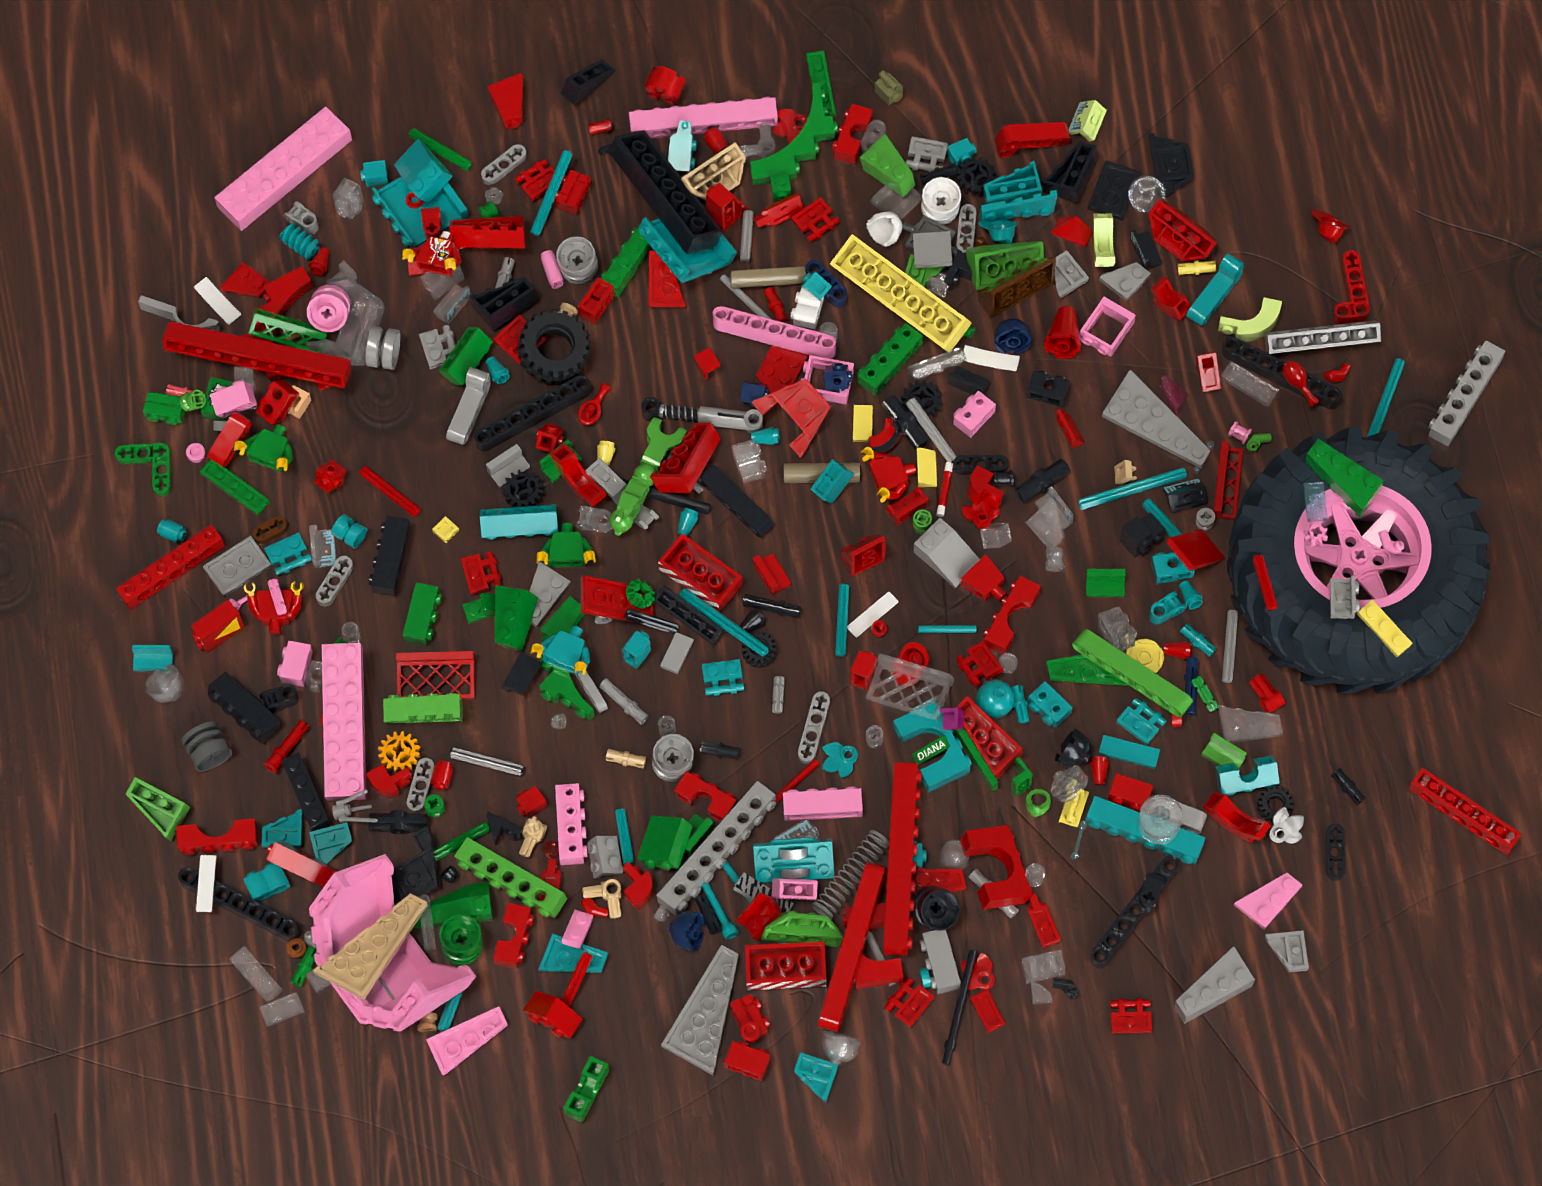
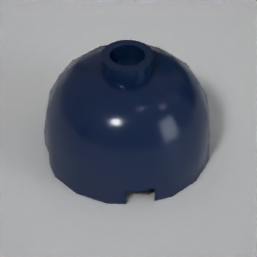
(1012, 336)
(687, 930)

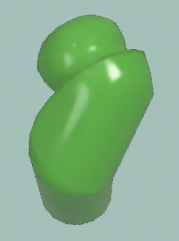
(1256, 440)

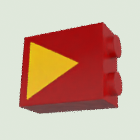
(216, 627)

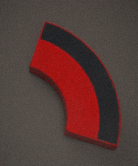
(885, 439)

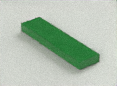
(819, 73)
(235, 487)
(977, 759)

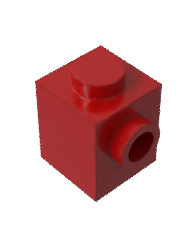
(530, 802)

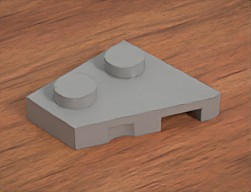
(1126, 280)
(1290, 950)

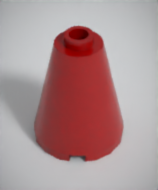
(1064, 334)

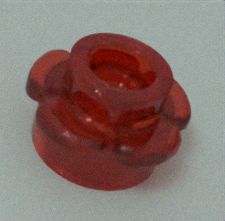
(546, 849)

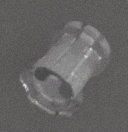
(348, 628)
(669, 722)
(871, 731)

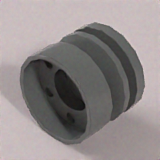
(206, 746)

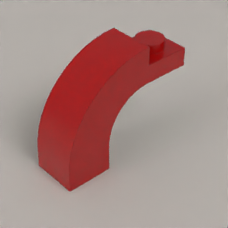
(575, 476)
(1235, 820)

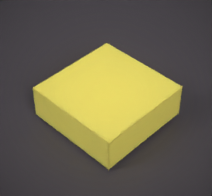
(445, 529)

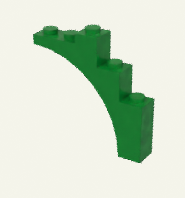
(803, 148)
(559, 683)

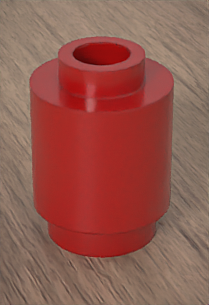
(715, 140)
(441, 775)

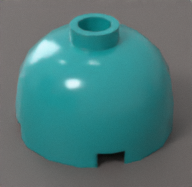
(995, 698)

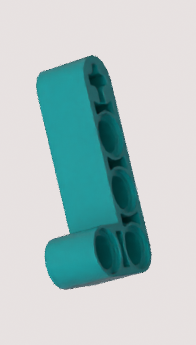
(1216, 291)

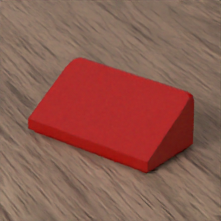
(1069, 428)

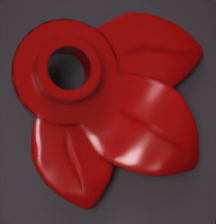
(788, 126)
(978, 512)
(981, 969)

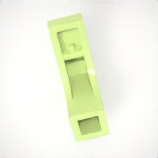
(1103, 240)
(1256, 327)

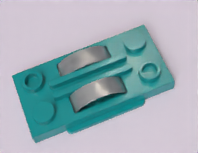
(793, 859)

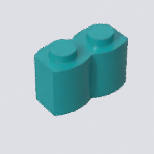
(636, 649)
(266, 882)

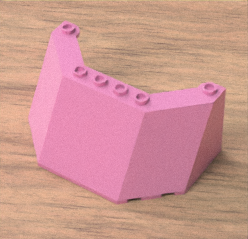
(350, 905)

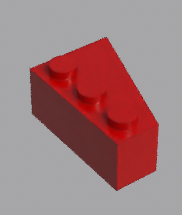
(723, 206)

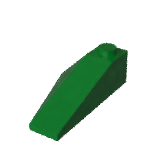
(469, 900)

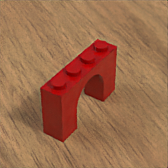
(999, 843)
(871, 972)

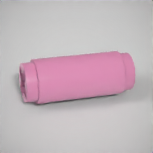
(552, 269)

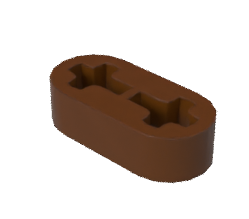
(270, 530)

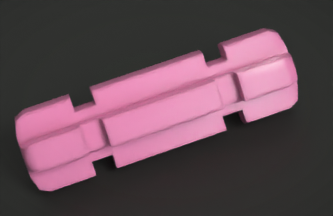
(277, 597)

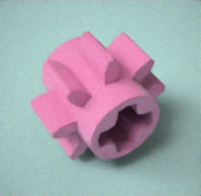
(1313, 540)

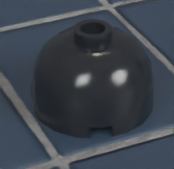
(1073, 750)

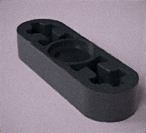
(974, 458)
(1340, 865)

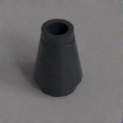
(752, 621)

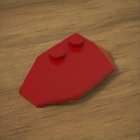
(1179, 233)

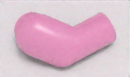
(1388, 544)

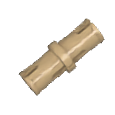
(626, 758)

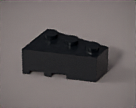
(1073, 173)
(505, 302)

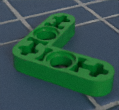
(156, 461)

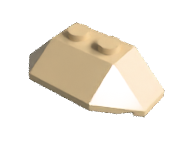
(723, 168)

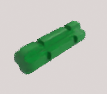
(1204, 693)

